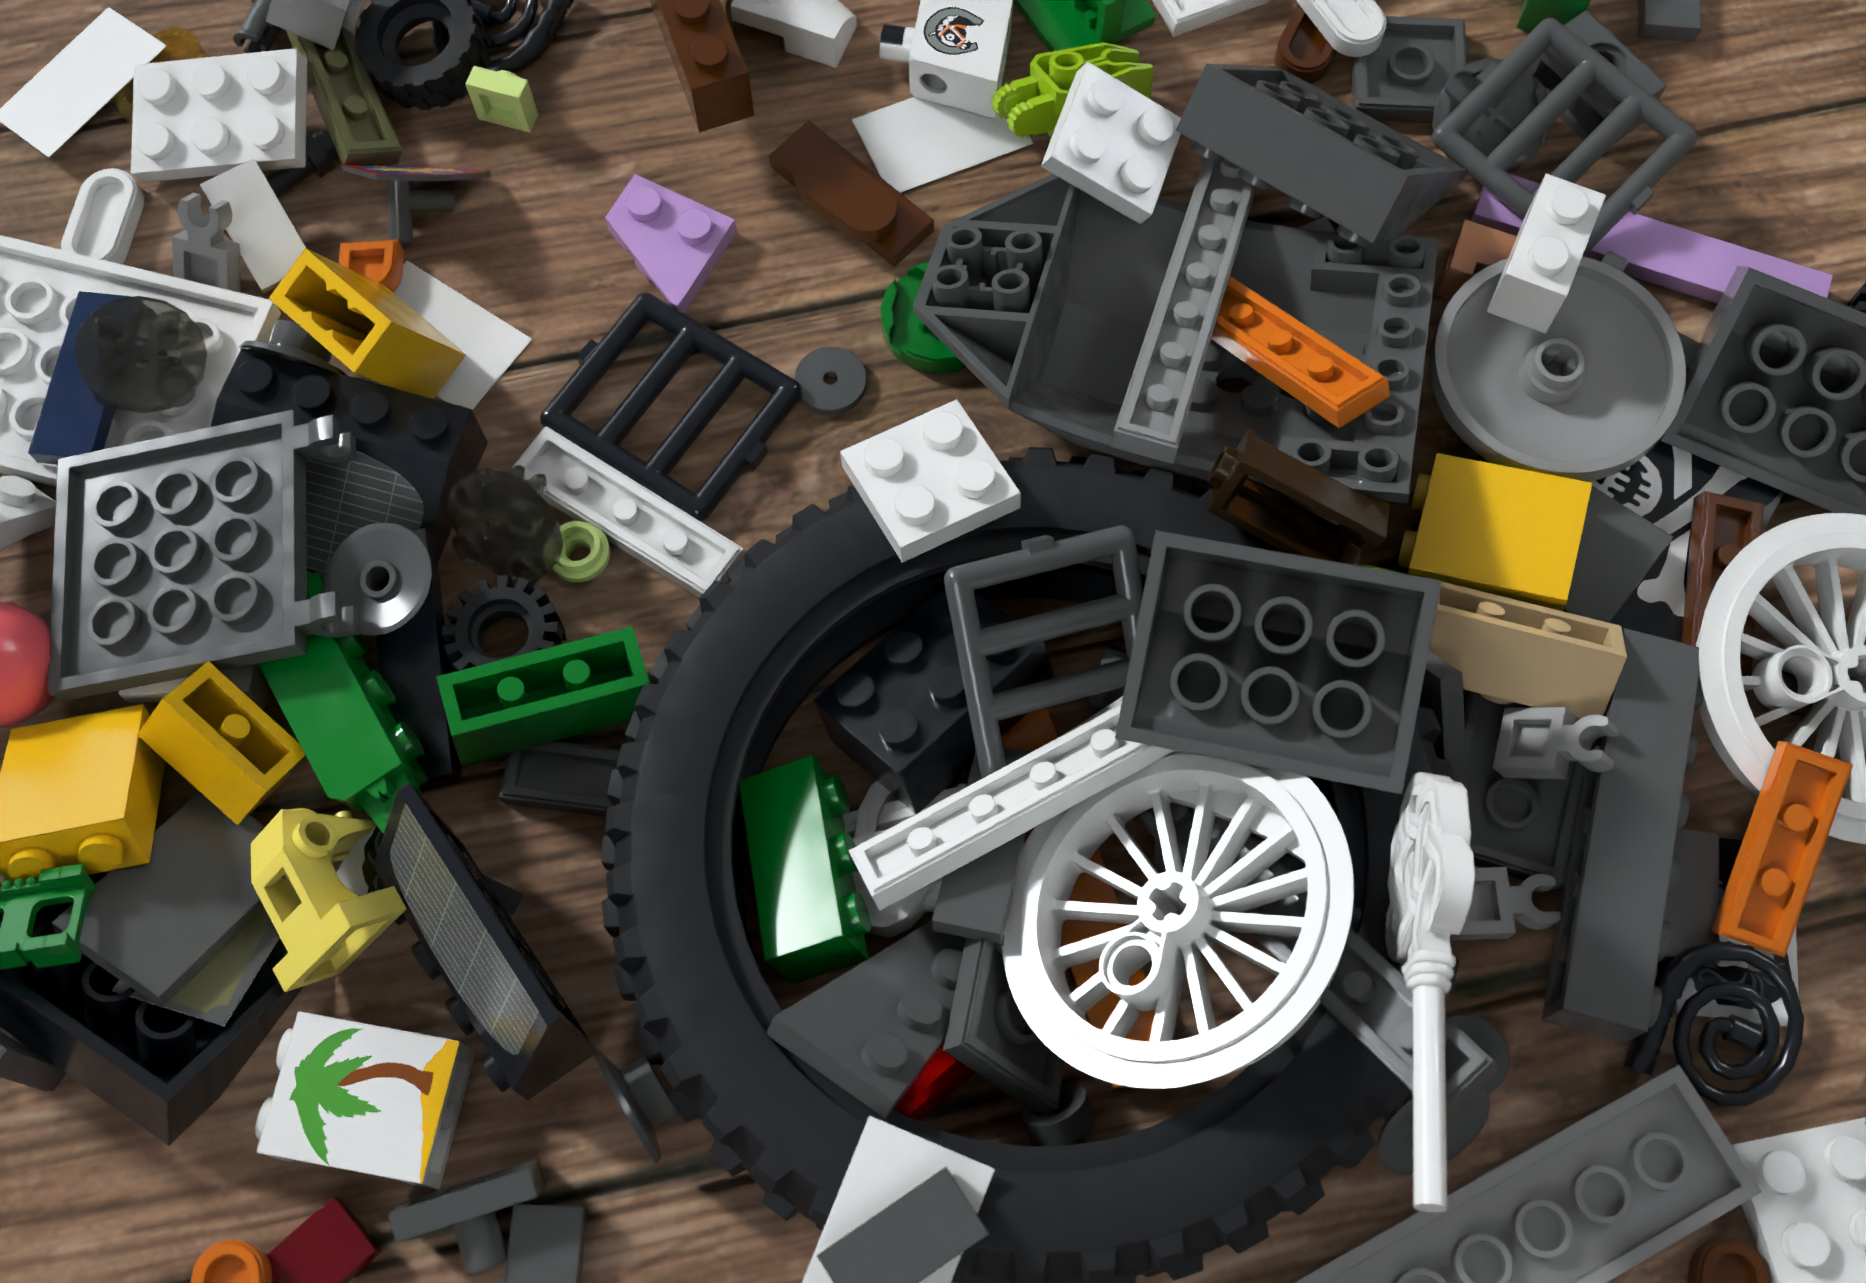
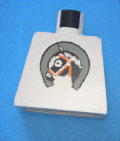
(954, 51)

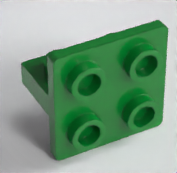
(1085, 22)

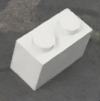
(1546, 253)

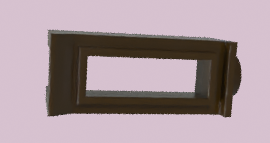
(1284, 522)

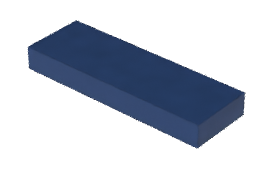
(70, 416)

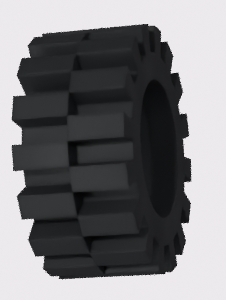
(491, 605)

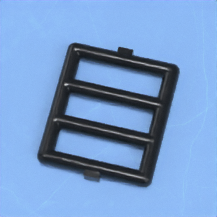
(689, 335)

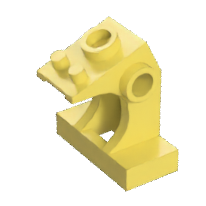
(311, 908)

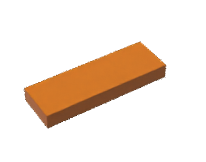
(1781, 848)

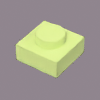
(502, 98)

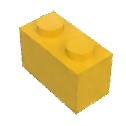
(221, 742)

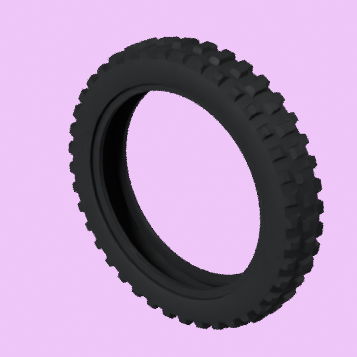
(705, 1011)

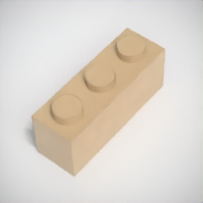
(1527, 651)

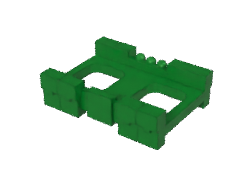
(20, 906)

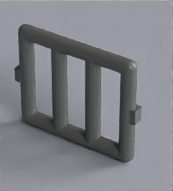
(1589, 68)
(974, 643)

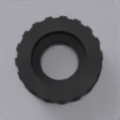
(433, 82)

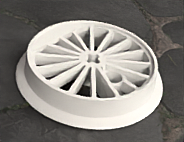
(1821, 654)
(1210, 893)

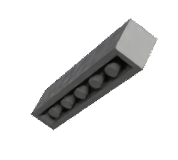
(1625, 847)

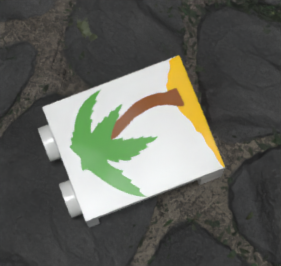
(365, 1099)

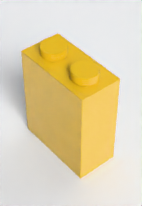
(366, 326)
(1497, 530)
(79, 794)

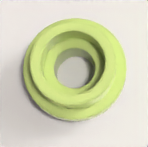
(578, 535)

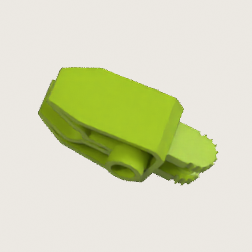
(1037, 100)

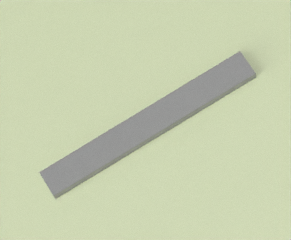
(1185, 315)

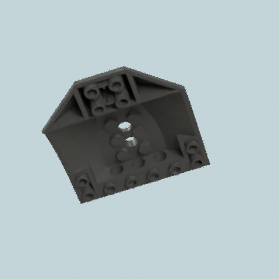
(1059, 289)

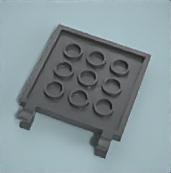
(188, 555)

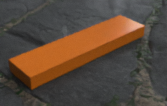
(1296, 357)

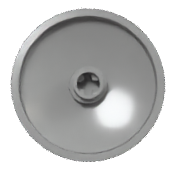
(1563, 400)

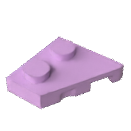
(669, 238)

